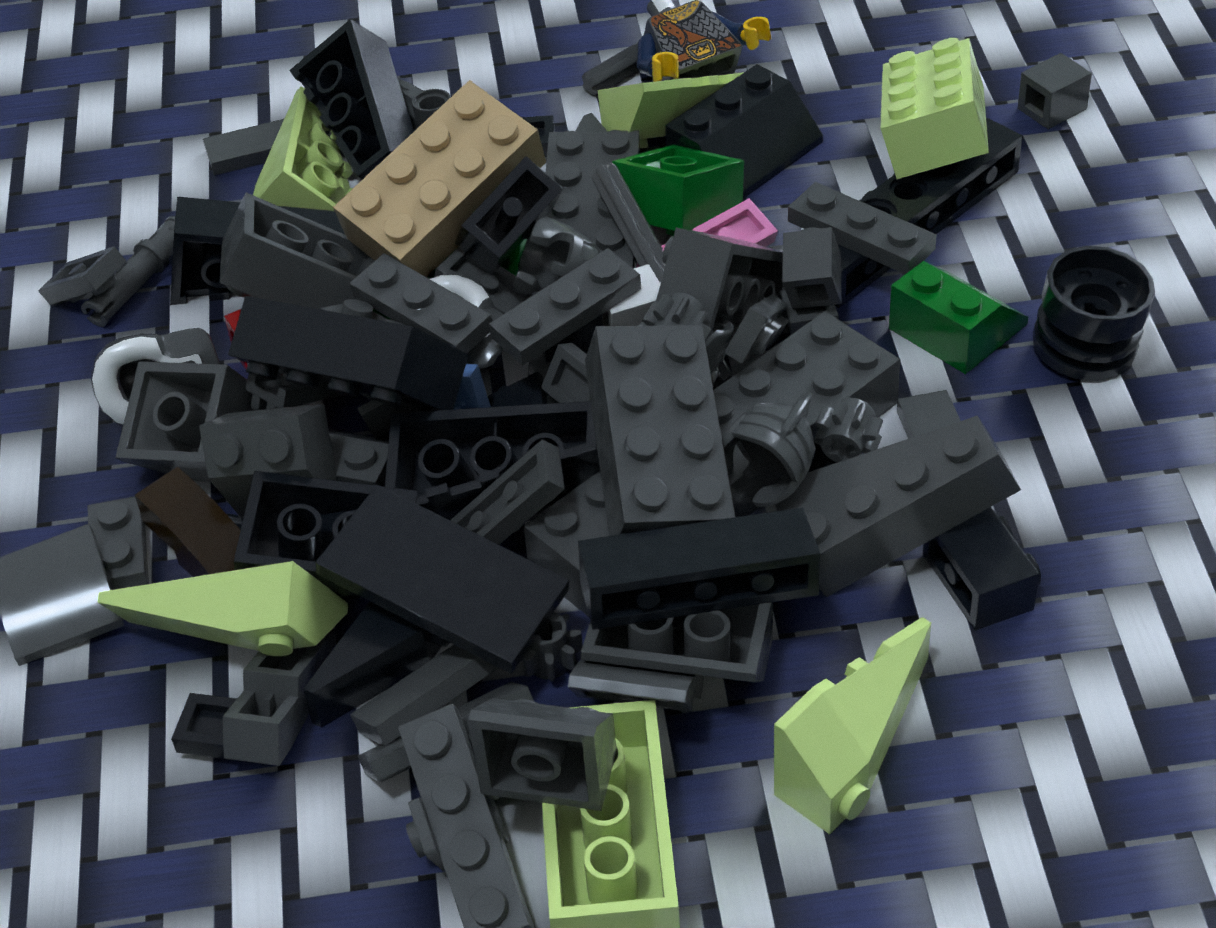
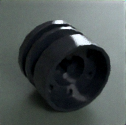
(1092, 312)

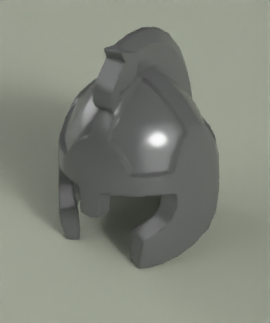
(550, 254)
(776, 442)

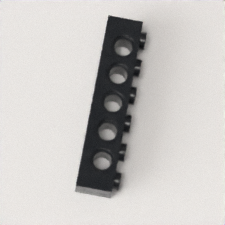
(934, 199)

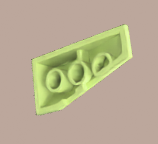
(654, 104)
(304, 162)
(250, 608)
(840, 733)

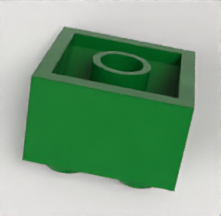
(682, 185)
(950, 317)

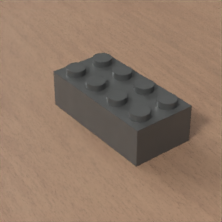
(656, 428)

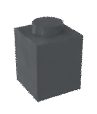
(1054, 90)
(811, 268)

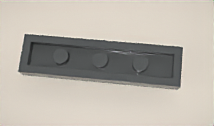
(463, 822)

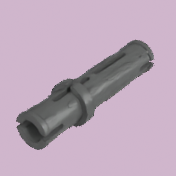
(148, 258)

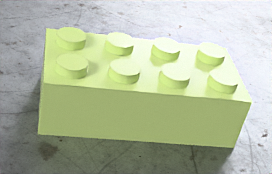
(933, 108)
(617, 861)

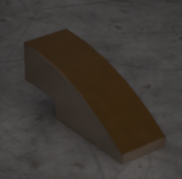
(189, 523)

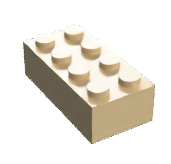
(437, 180)

